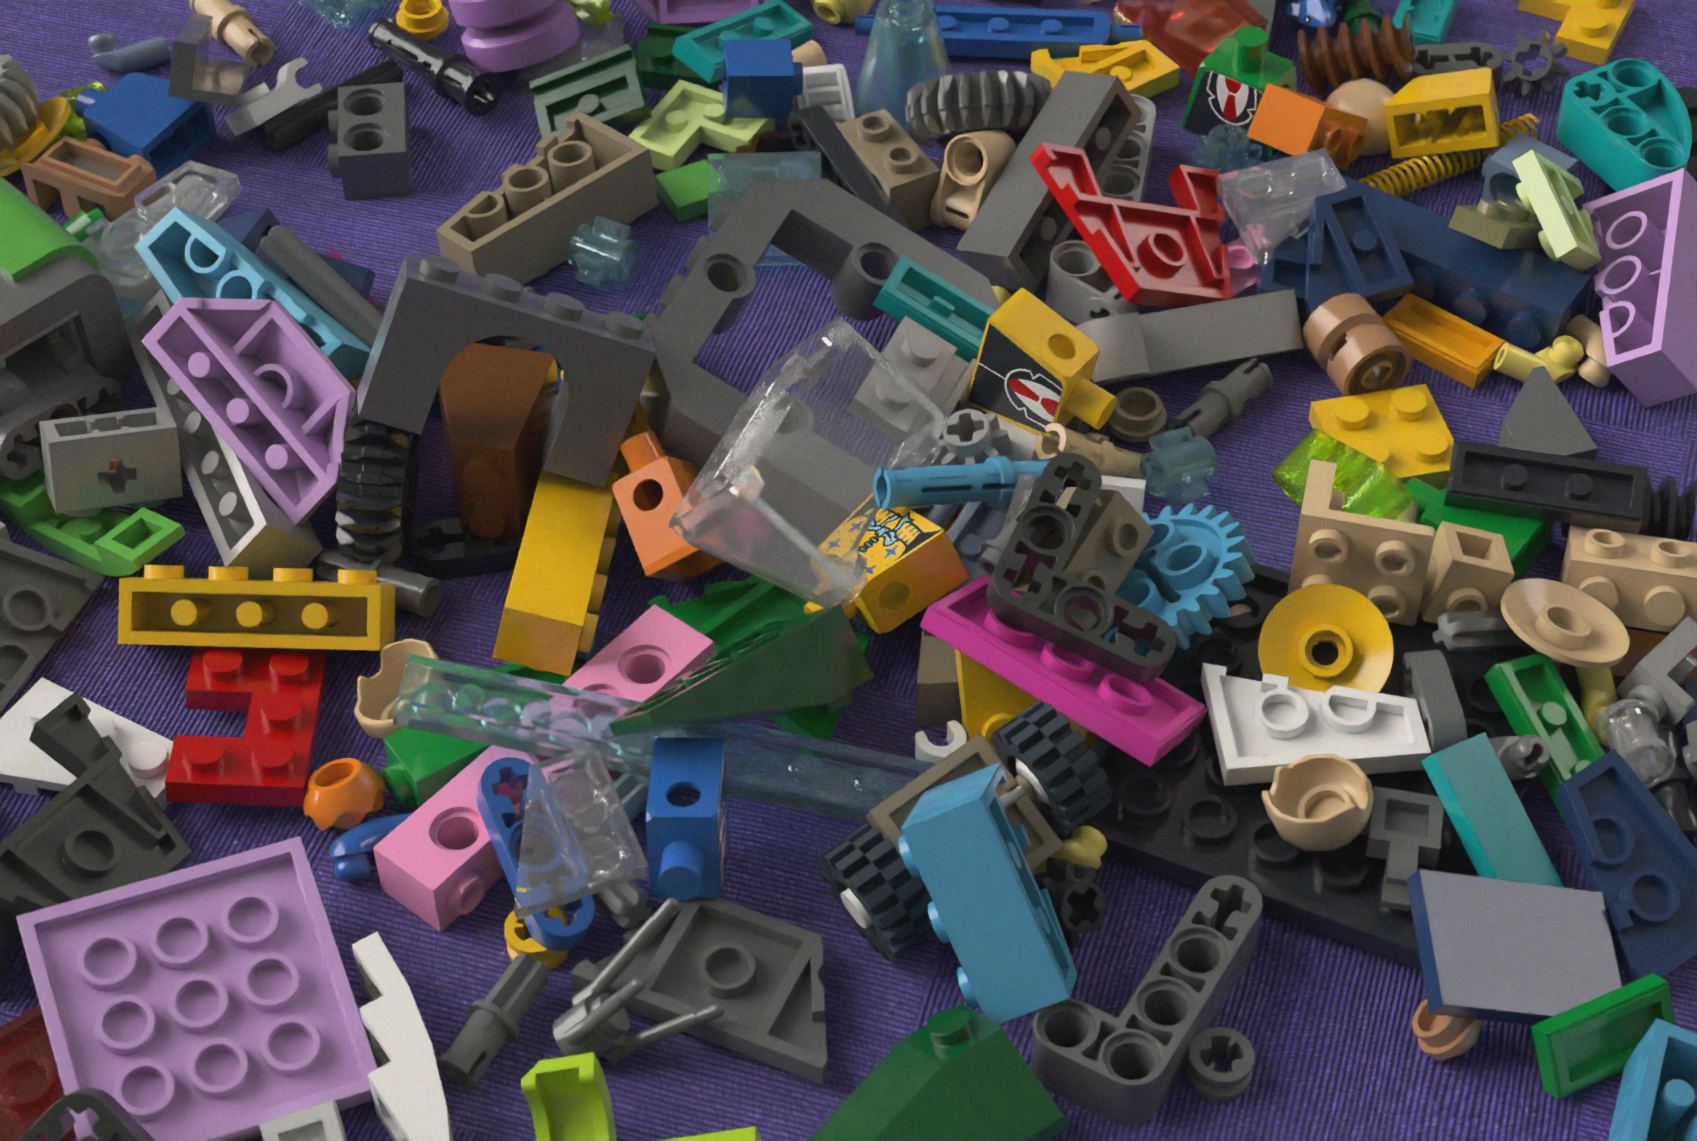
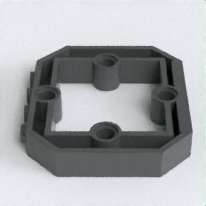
(815, 226)

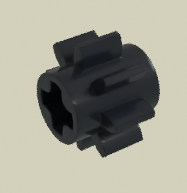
(1074, 896)

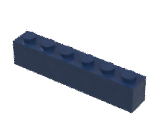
(1493, 288)

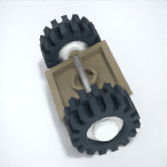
(1049, 792)

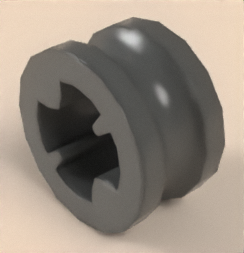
(1219, 1085)

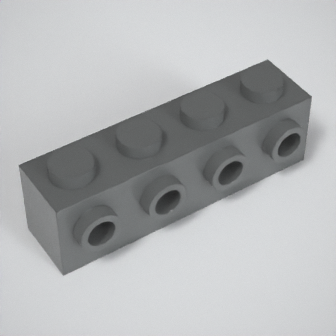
(1021, 217)

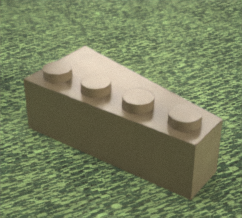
(533, 214)

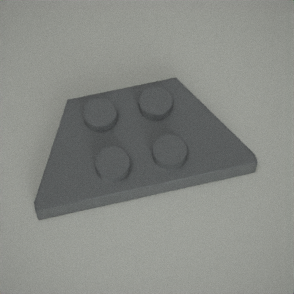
(737, 957)

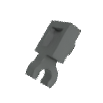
(1407, 834)

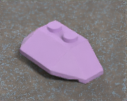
(261, 391)

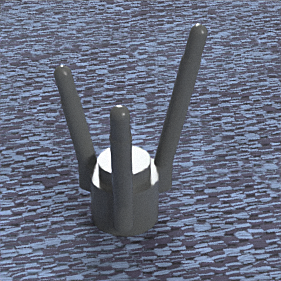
(599, 1019)

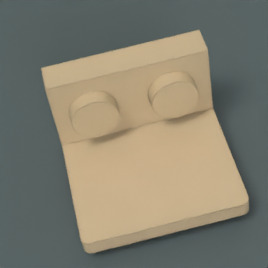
(1358, 551)

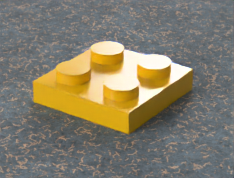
(1392, 427)

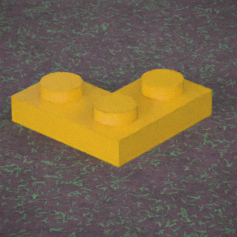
(1588, 26)

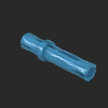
(949, 484)

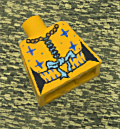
(906, 569)

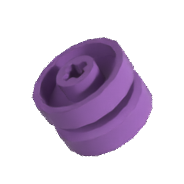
(514, 32)

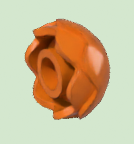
(343, 793)

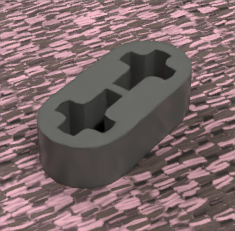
(1455, 57)
(1429, 681)

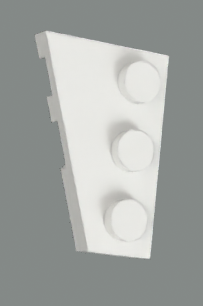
(1278, 724)
(31, 770)

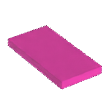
(1133, 715)

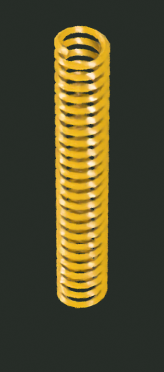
(1447, 163)

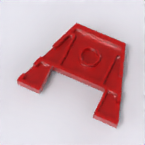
(1147, 249)

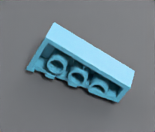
(204, 261)

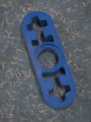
(498, 818)

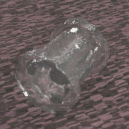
(1631, 730)

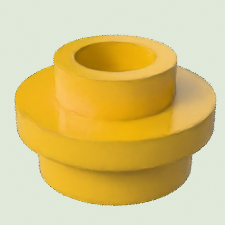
(423, 17)

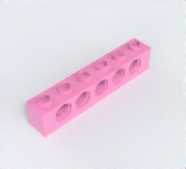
(442, 853)

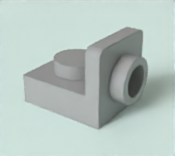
(1660, 673)

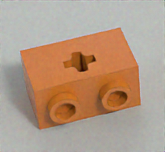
(1305, 124)

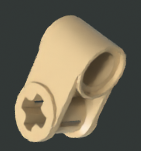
(964, 180)

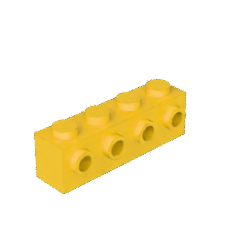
(557, 574)
(256, 613)

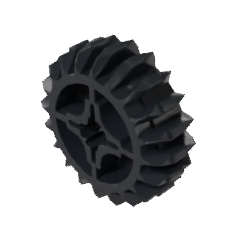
(376, 490)

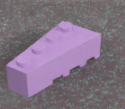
(1649, 285)

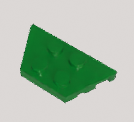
(741, 607)

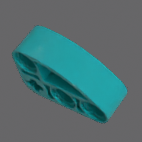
(1625, 123)

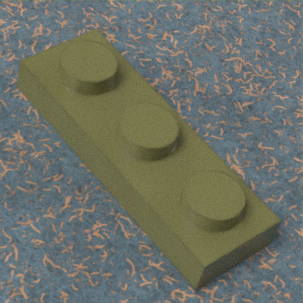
(1498, 223)

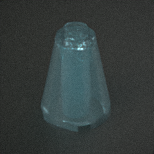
(900, 53)

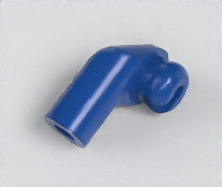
(353, 848)

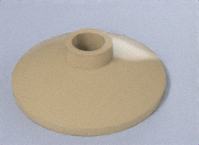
(1564, 623)

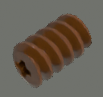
(1358, 54)

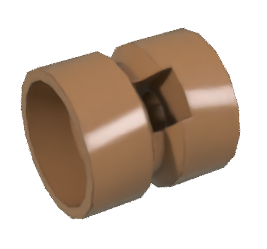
(1355, 346)

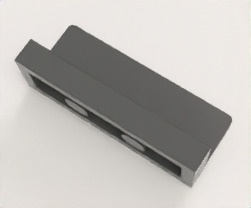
(197, 76)

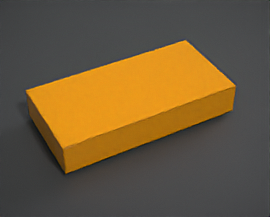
(1443, 340)

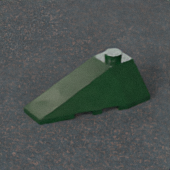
(765, 674)
(949, 1084)

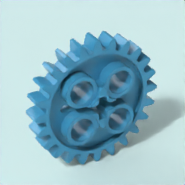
(1194, 562)

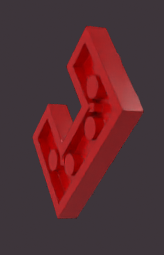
(276, 754)

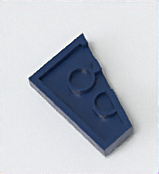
(1637, 863)

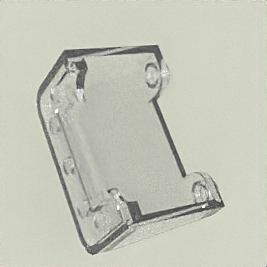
(799, 465)

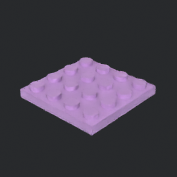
(202, 997)

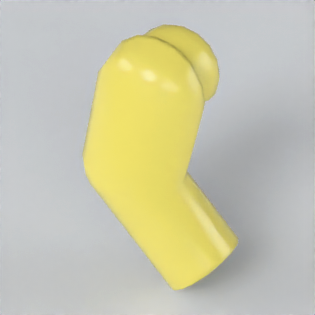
(1559, 360)

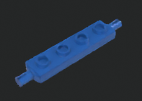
(1020, 31)

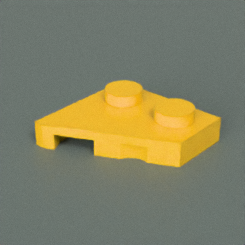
(1136, 63)

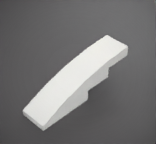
(408, 1081)

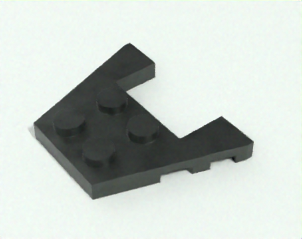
(94, 831)

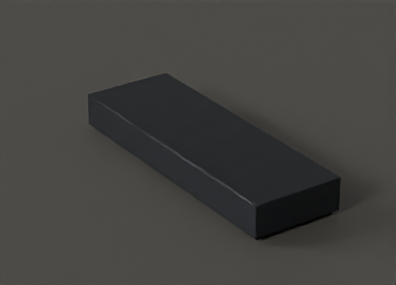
(1546, 486)

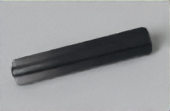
(313, 112)

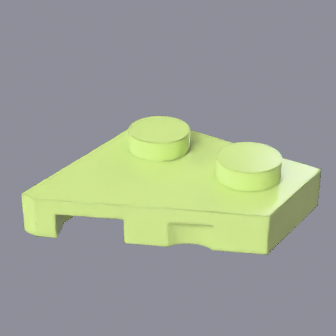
(1550, 195)

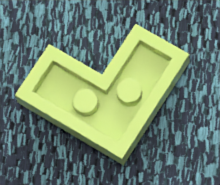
(692, 117)

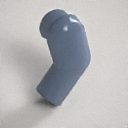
(127, 58)

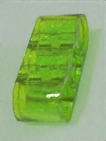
(1366, 482)

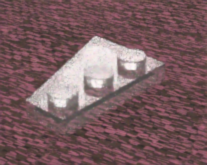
(191, 188)

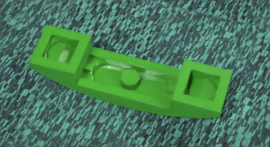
(101, 542)

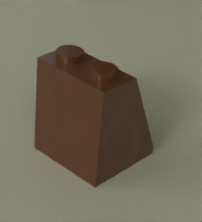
(492, 425)

